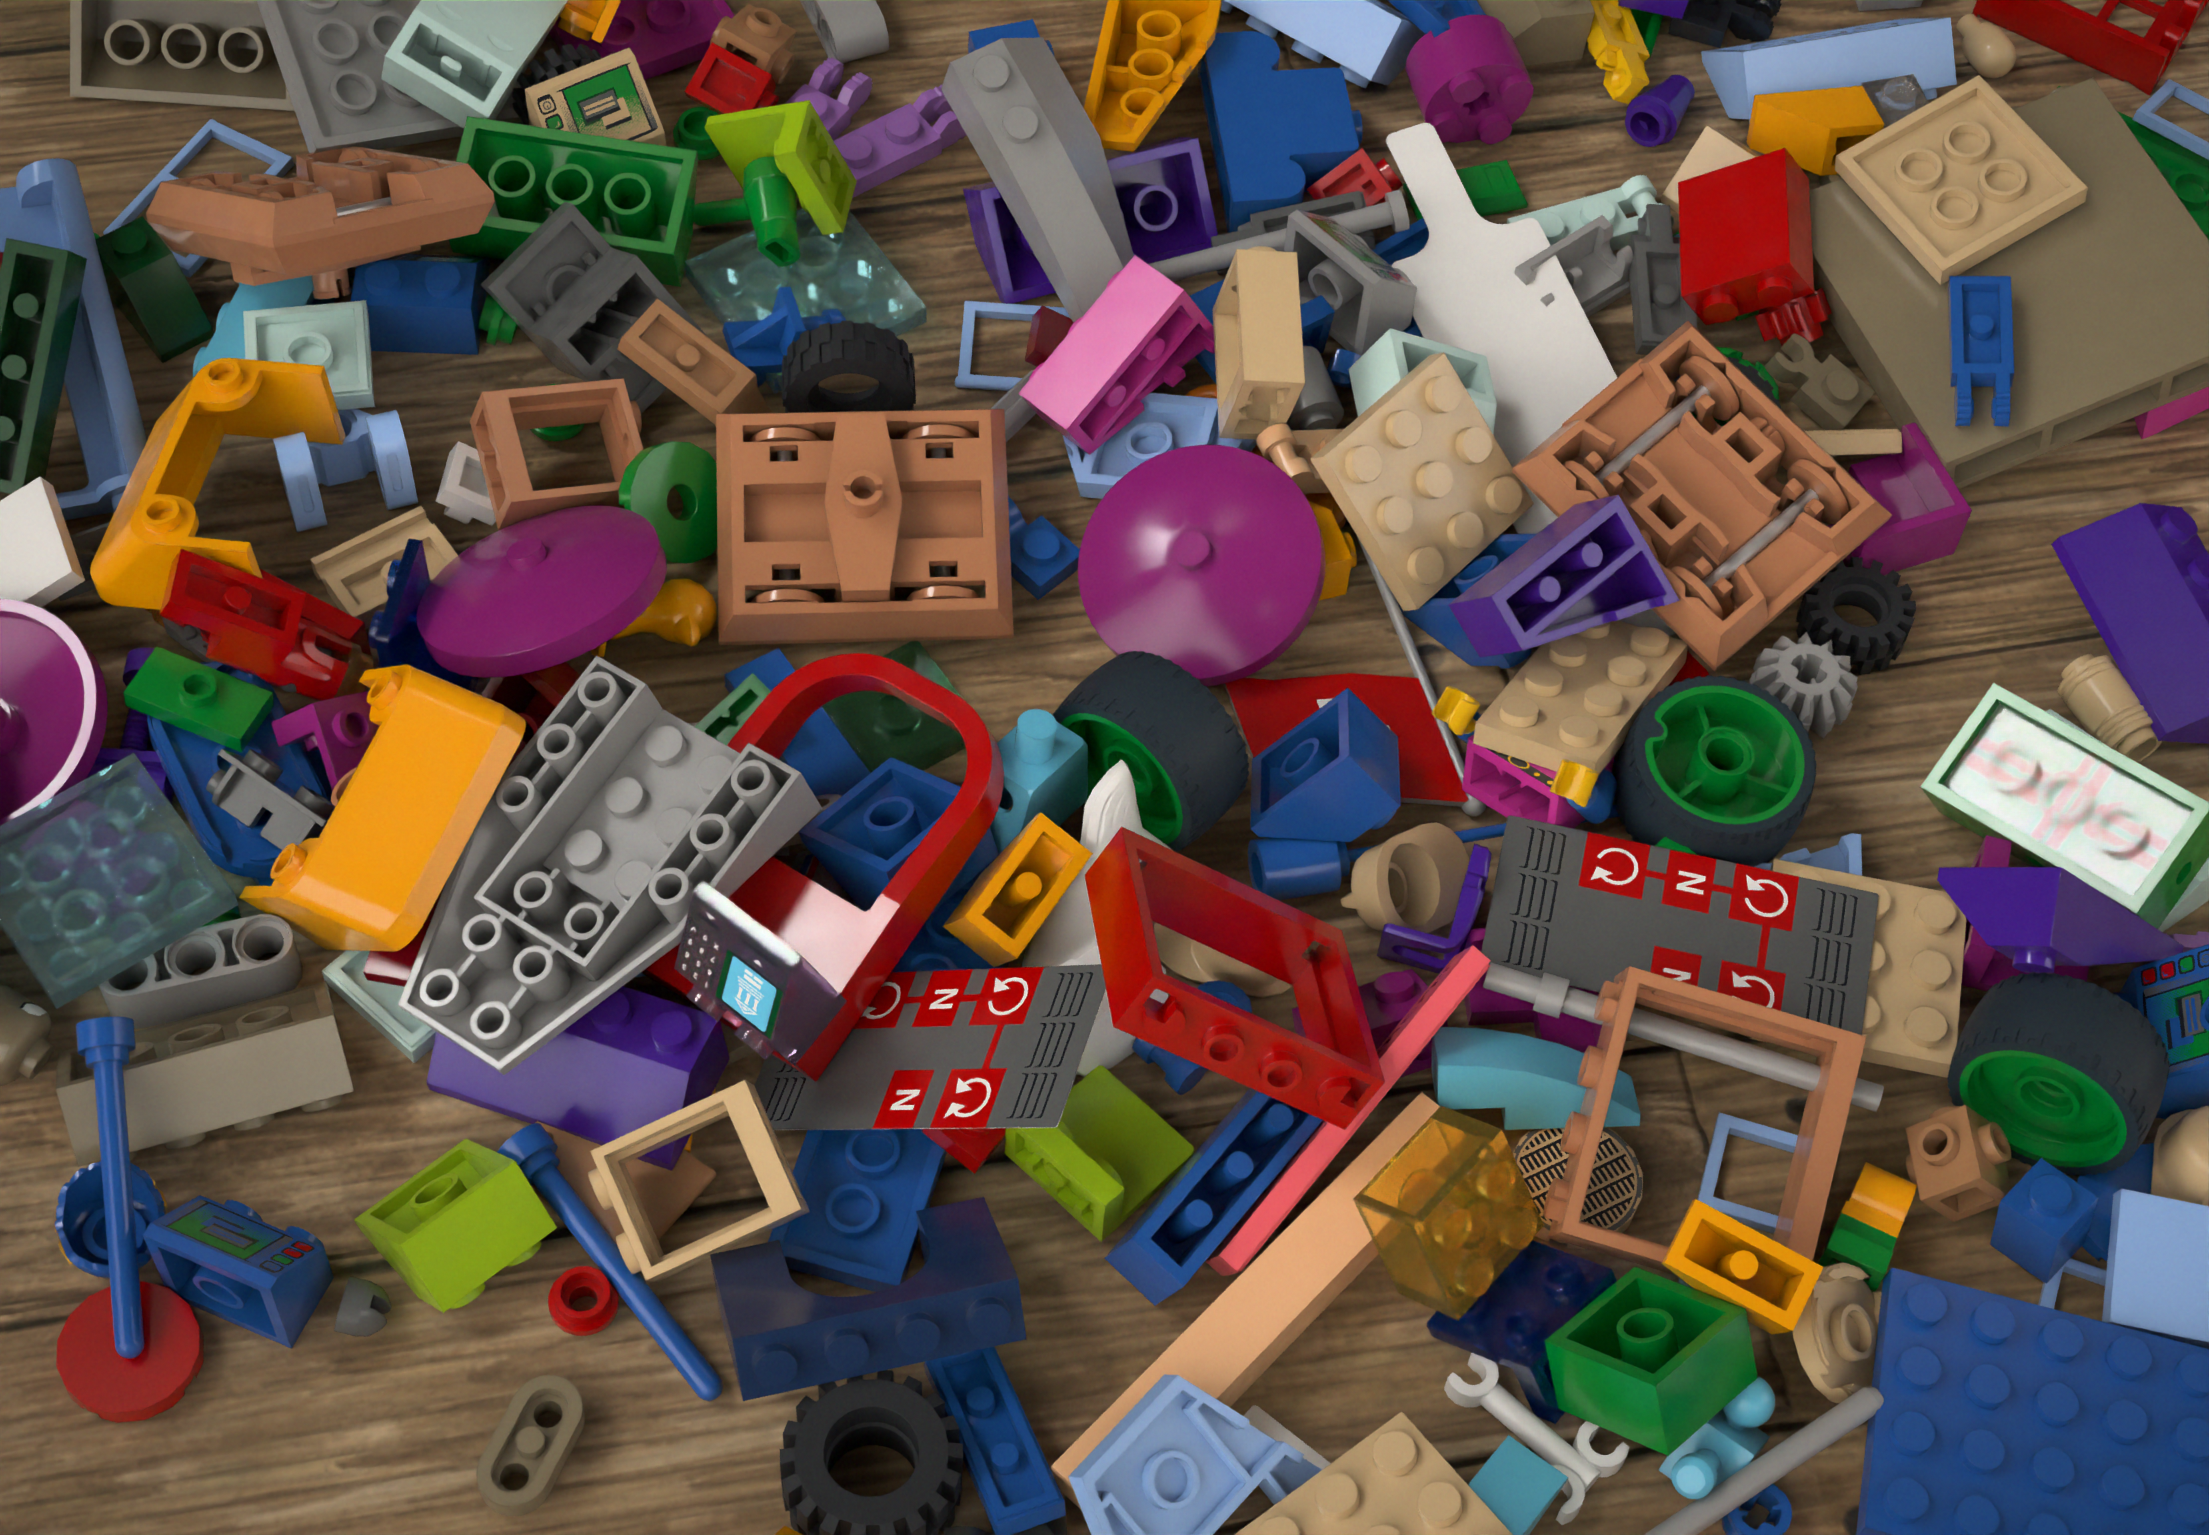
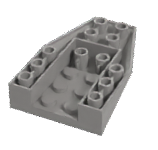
(592, 865)

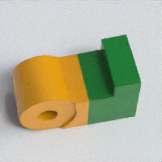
(1870, 1223)

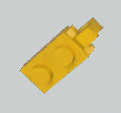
(1618, 50)

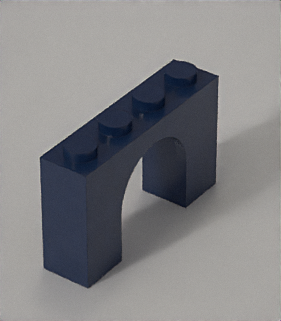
(801, 1339)

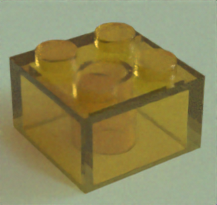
(1449, 1212)

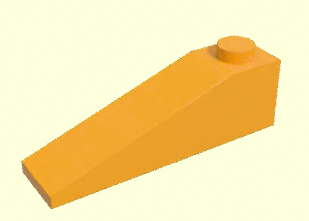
(1143, 62)

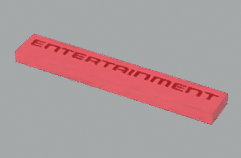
(1327, 1139)

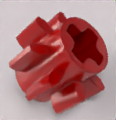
(1797, 316)

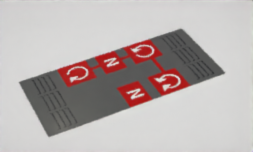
(1607, 903)
(949, 1054)

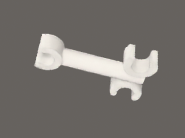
(1578, 1462)

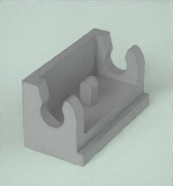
(1588, 264)

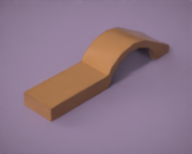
(691, 364)

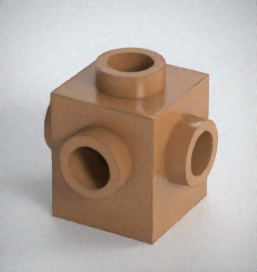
(759, 39)
(1958, 1162)

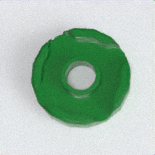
(695, 478)

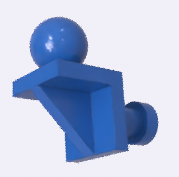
(765, 341)

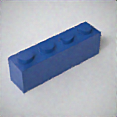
(1210, 1194)

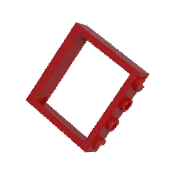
(1325, 1073)

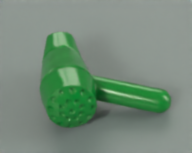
(769, 204)

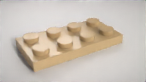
(1580, 695)

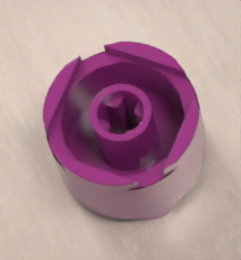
(1470, 80)

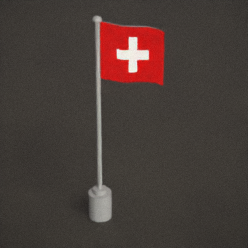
(1270, 708)

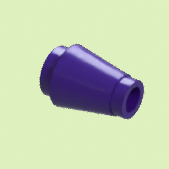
(1659, 111)

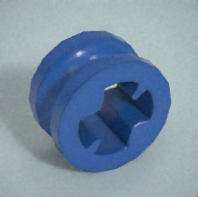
(1779, 1512)

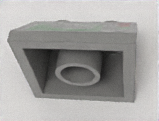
(1352, 278)

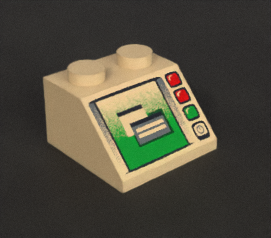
(598, 100)

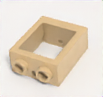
(1258, 342)
(616, 1189)

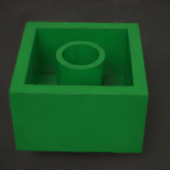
(1651, 1360)

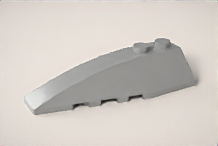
(1043, 163)

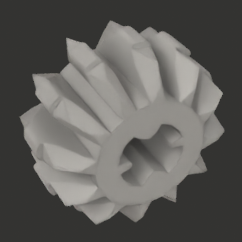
(1807, 681)

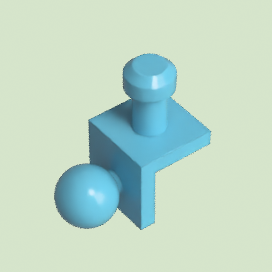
(1722, 1444)

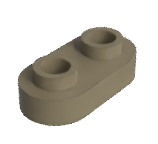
(529, 1449)

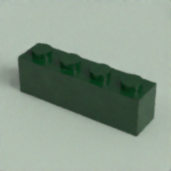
(36, 331)

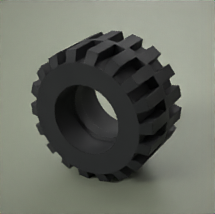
(867, 1415)

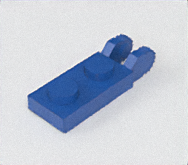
(1981, 343)

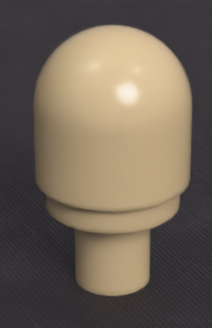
(1986, 47)

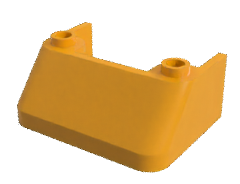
(158, 503)
(399, 816)

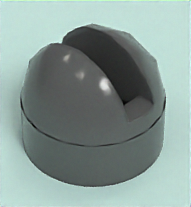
(362, 1308)

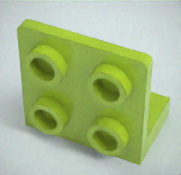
(801, 151)
(1102, 1154)

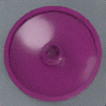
(1203, 562)
(542, 591)
(48, 707)

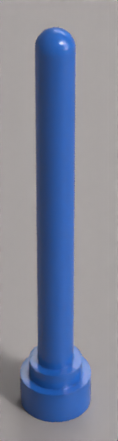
(106, 1049)
(536, 1157)

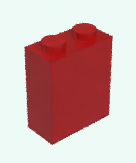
(1745, 237)

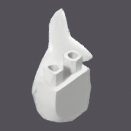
(1069, 931)

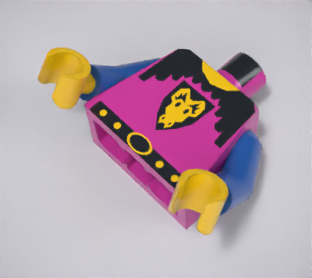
(1523, 787)

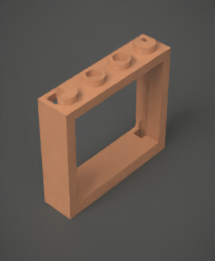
(1818, 1137)

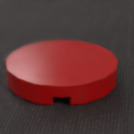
(137, 1386)

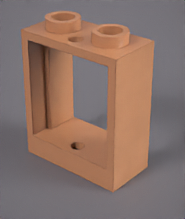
(501, 455)

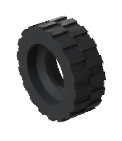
(847, 350)

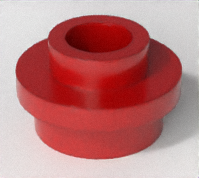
(578, 1283)

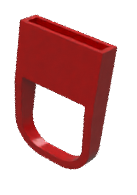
(842, 942)

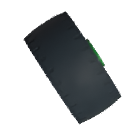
(1171, 736)
(1716, 771)
(2061, 1071)

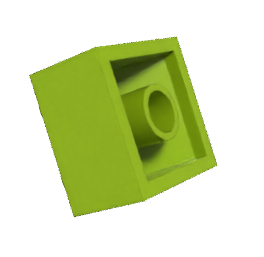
(458, 1224)

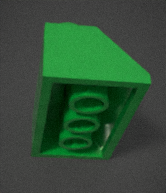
(626, 189)

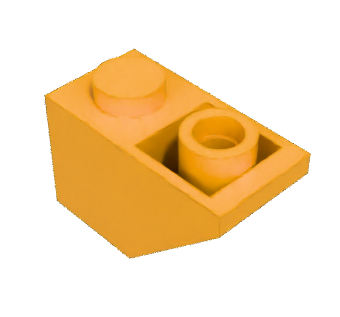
(1813, 124)

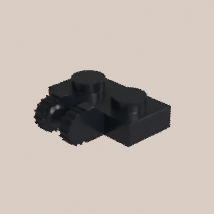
(1708, 20)

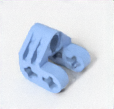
(369, 445)

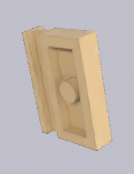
(359, 568)

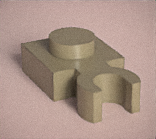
(1826, 389)

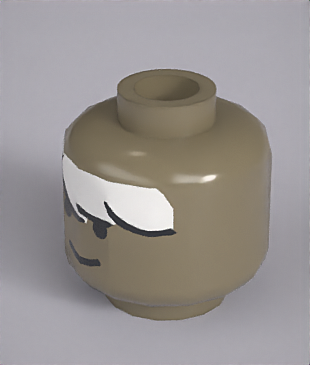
(22, 1036)

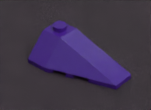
(2051, 918)

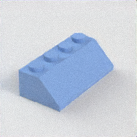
(1358, 34)
(1833, 61)

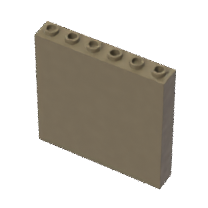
(2101, 301)

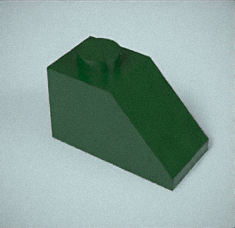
(152, 290)

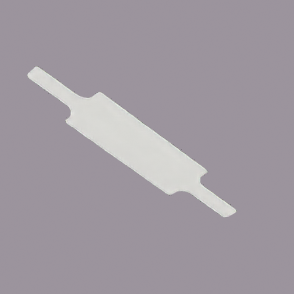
(1467, 297)

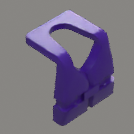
(1464, 919)

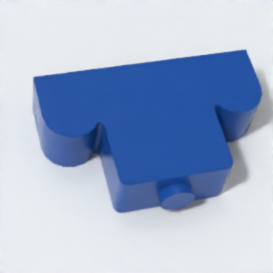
(1269, 126)

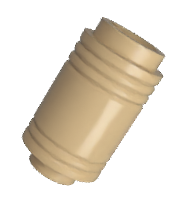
(2107, 706)

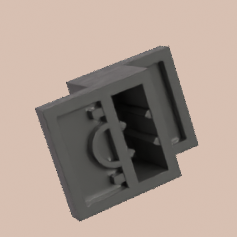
(580, 300)

